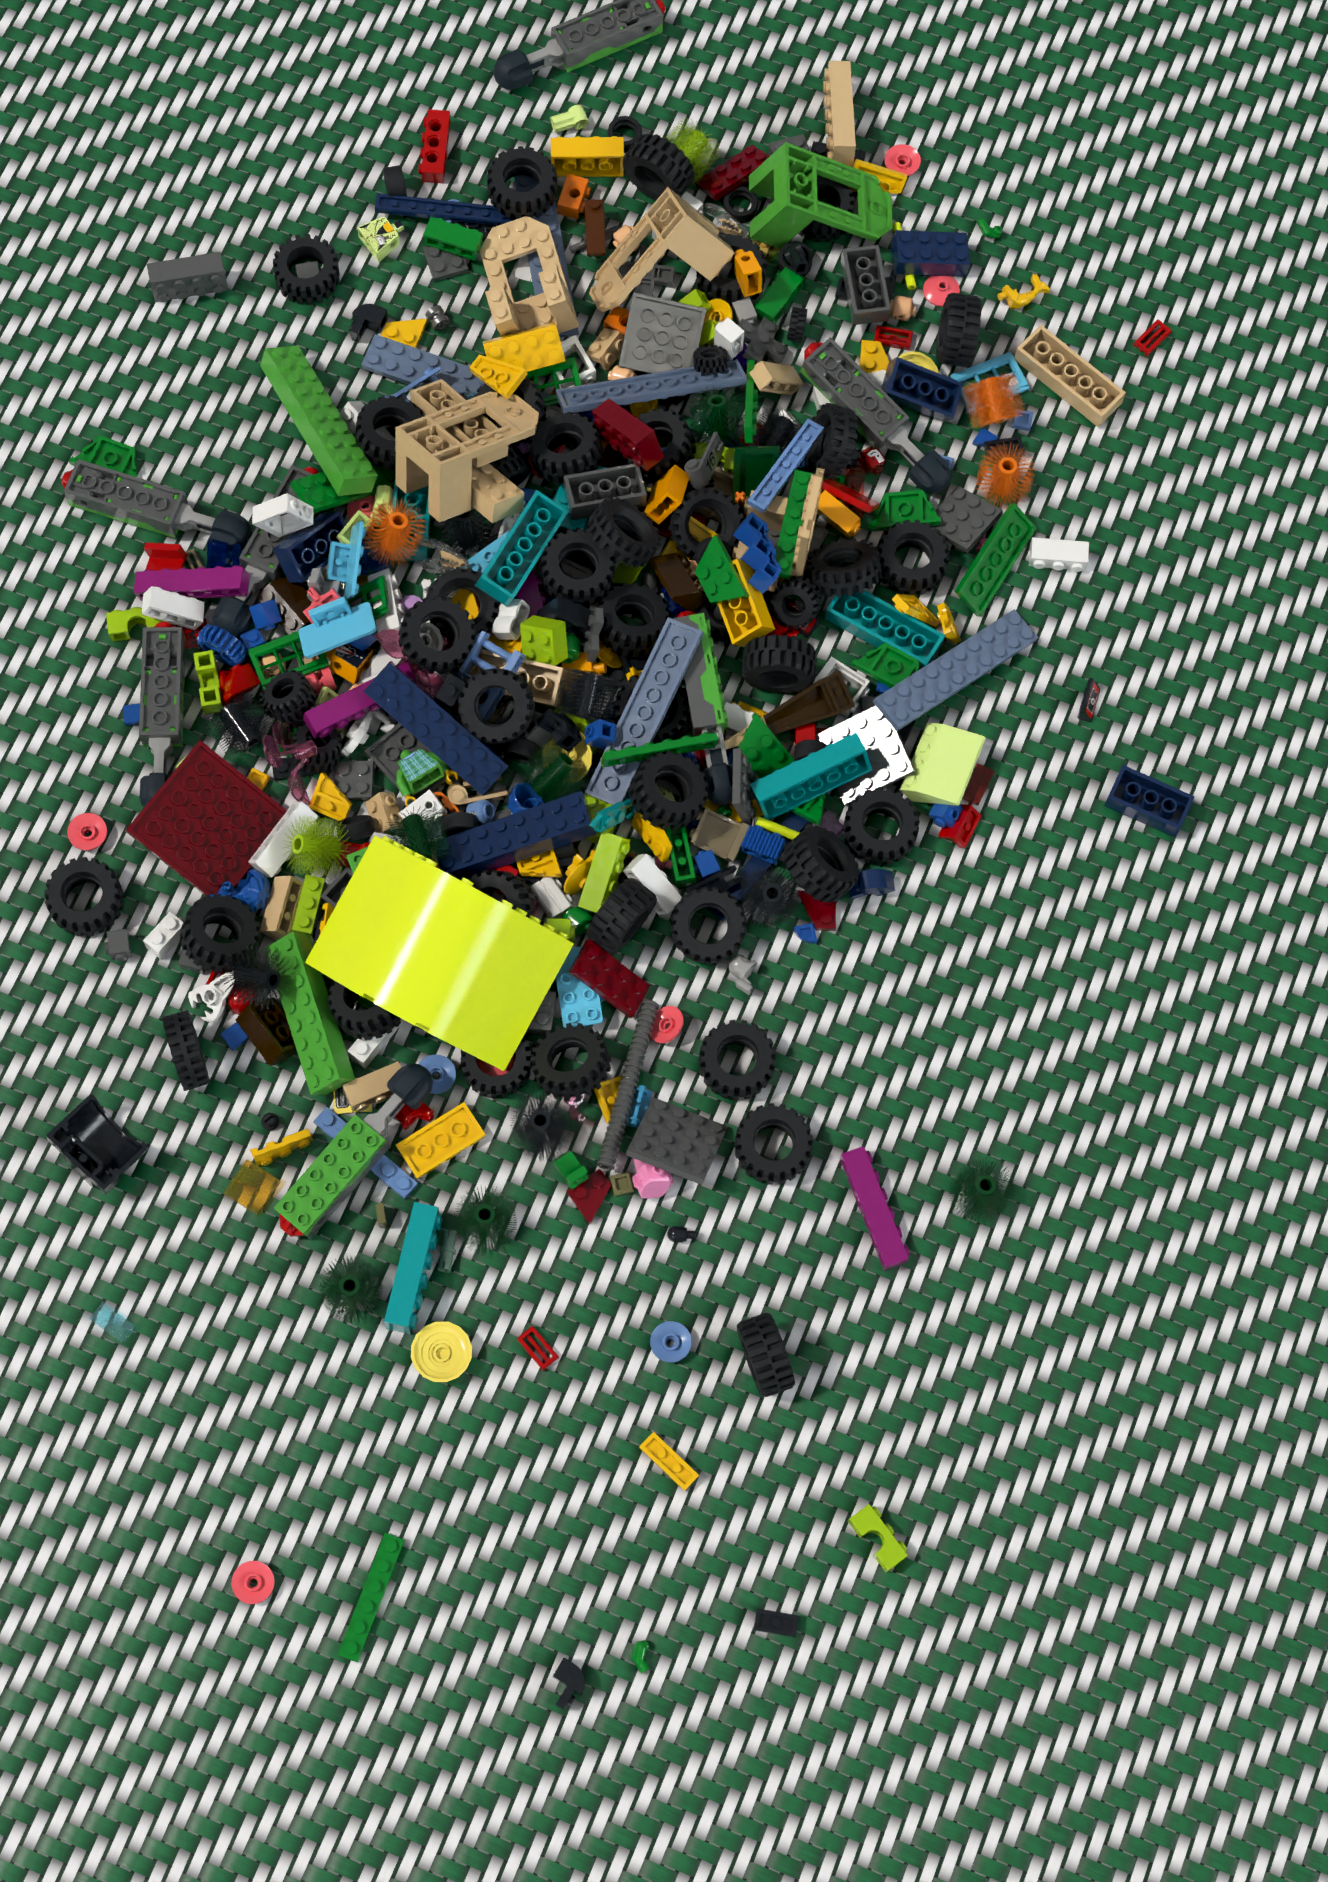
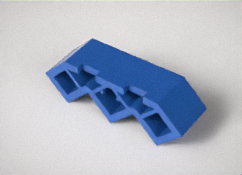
(760, 552)

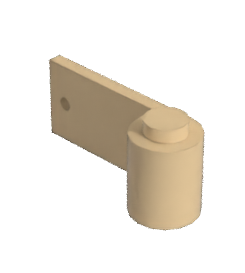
(458, 795)

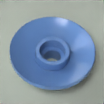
(442, 1066)
(670, 1331)

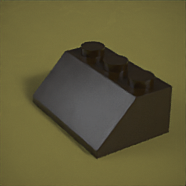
(679, 580)
(290, 600)
(268, 1031)

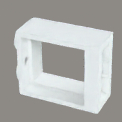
(587, 377)
(269, 513)
(850, 675)

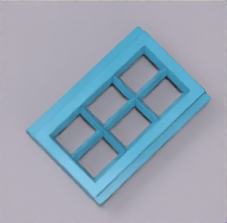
(989, 365)

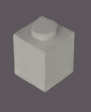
(745, 310)

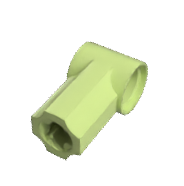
(574, 118)
(381, 494)

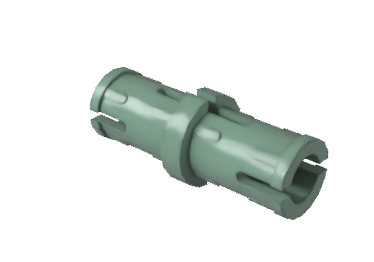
(447, 1250)

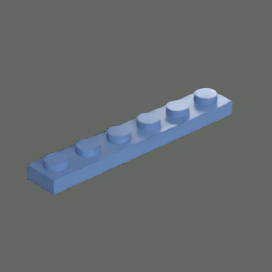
(785, 466)
(383, 1169)

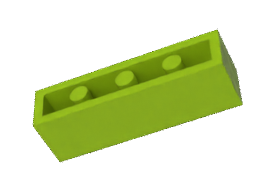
(604, 870)

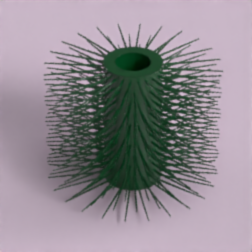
(717, 416)
(556, 772)
(416, 834)
(981, 1189)
(485, 1220)
(358, 1294)

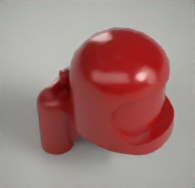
(408, 1116)

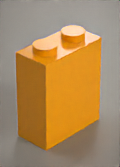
(666, 494)
(838, 515)

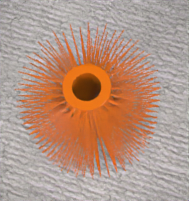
(993, 403)
(1004, 476)
(394, 531)

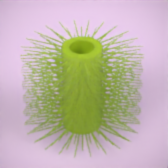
(694, 146)
(316, 846)

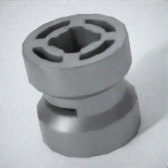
(437, 318)

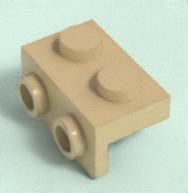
(606, 348)
(382, 809)

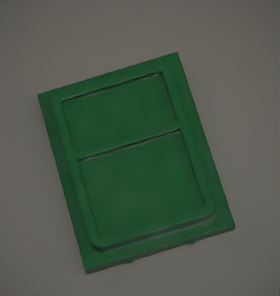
(752, 466)

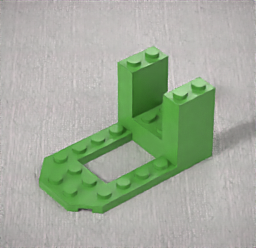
(791, 182)

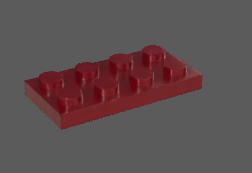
(731, 173)
(609, 978)

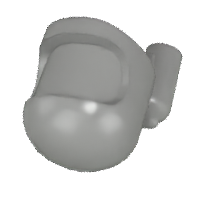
(742, 969)

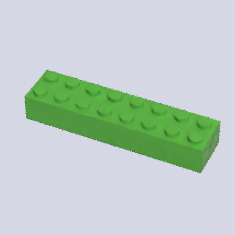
(309, 1017)

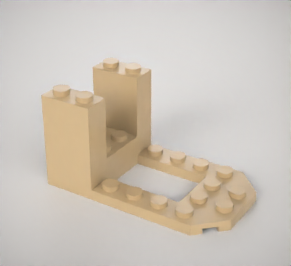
(678, 229)
(554, 305)
(436, 459)
(774, 518)

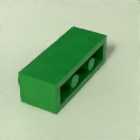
(453, 238)
(779, 295)
(680, 858)

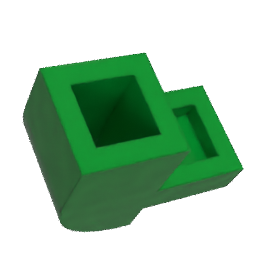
(570, 1169)

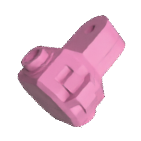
(650, 1180)

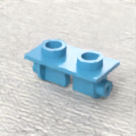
(639, 1106)

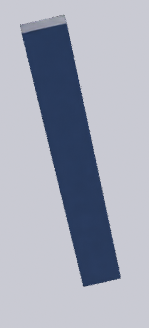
(440, 209)
(793, 822)

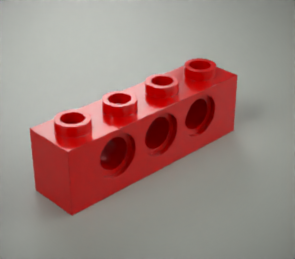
(435, 171)

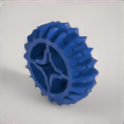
(224, 645)

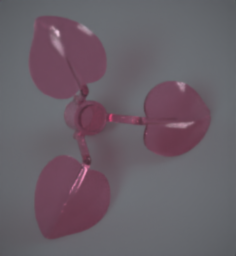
(389, 641)
(301, 751)

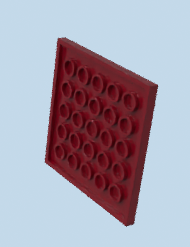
(206, 821)

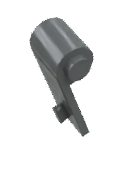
(701, 470)

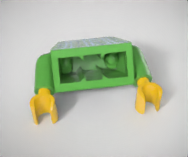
(419, 771)

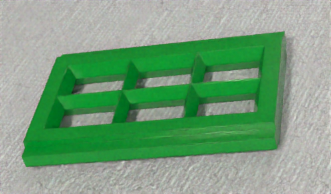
(569, 363)
(371, 586)
(273, 646)

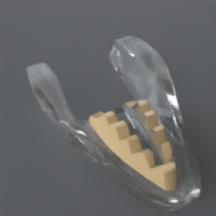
(725, 222)
(448, 557)

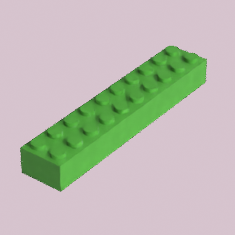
(318, 420)

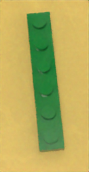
(750, 405)
(791, 522)
(682, 745)
(371, 1597)

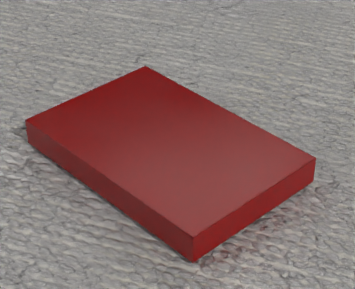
(849, 495)

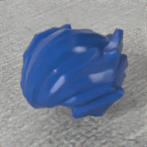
(520, 799)
(253, 890)

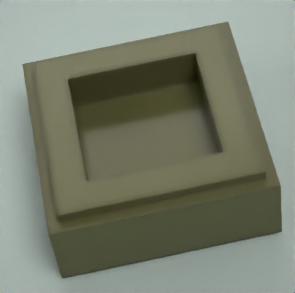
(621, 1184)
(381, 1216)

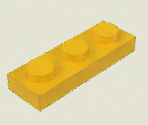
(669, 1461)

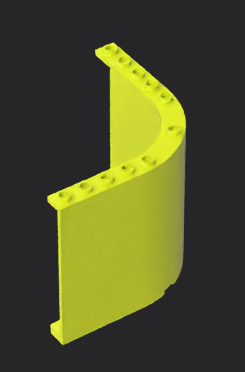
(439, 952)

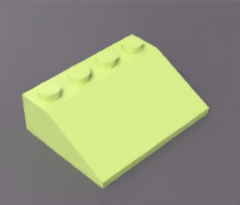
(942, 765)

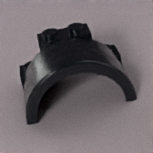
(100, 1145)

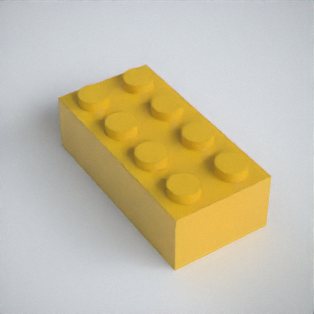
(588, 156)
(528, 348)
(746, 616)

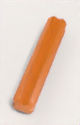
(740, 499)

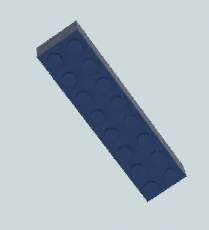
(436, 727)
(517, 836)

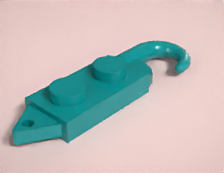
(612, 815)

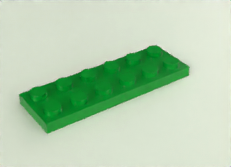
(320, 494)
(995, 559)

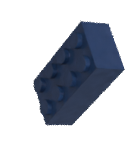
(930, 253)
(922, 389)
(309, 546)
(1149, 801)

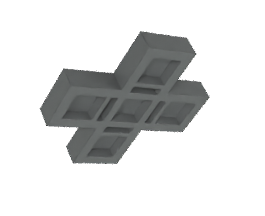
(658, 275)
(761, 341)
(590, 639)

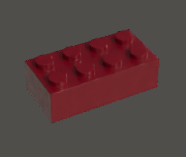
(627, 434)

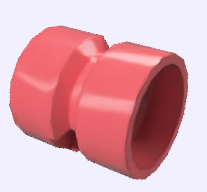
(321, 679)

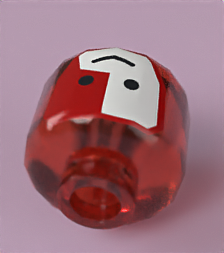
(872, 461)

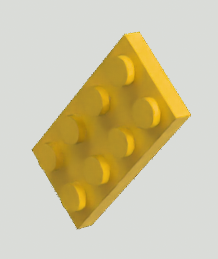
(440, 1140)

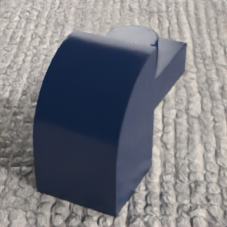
(873, 882)

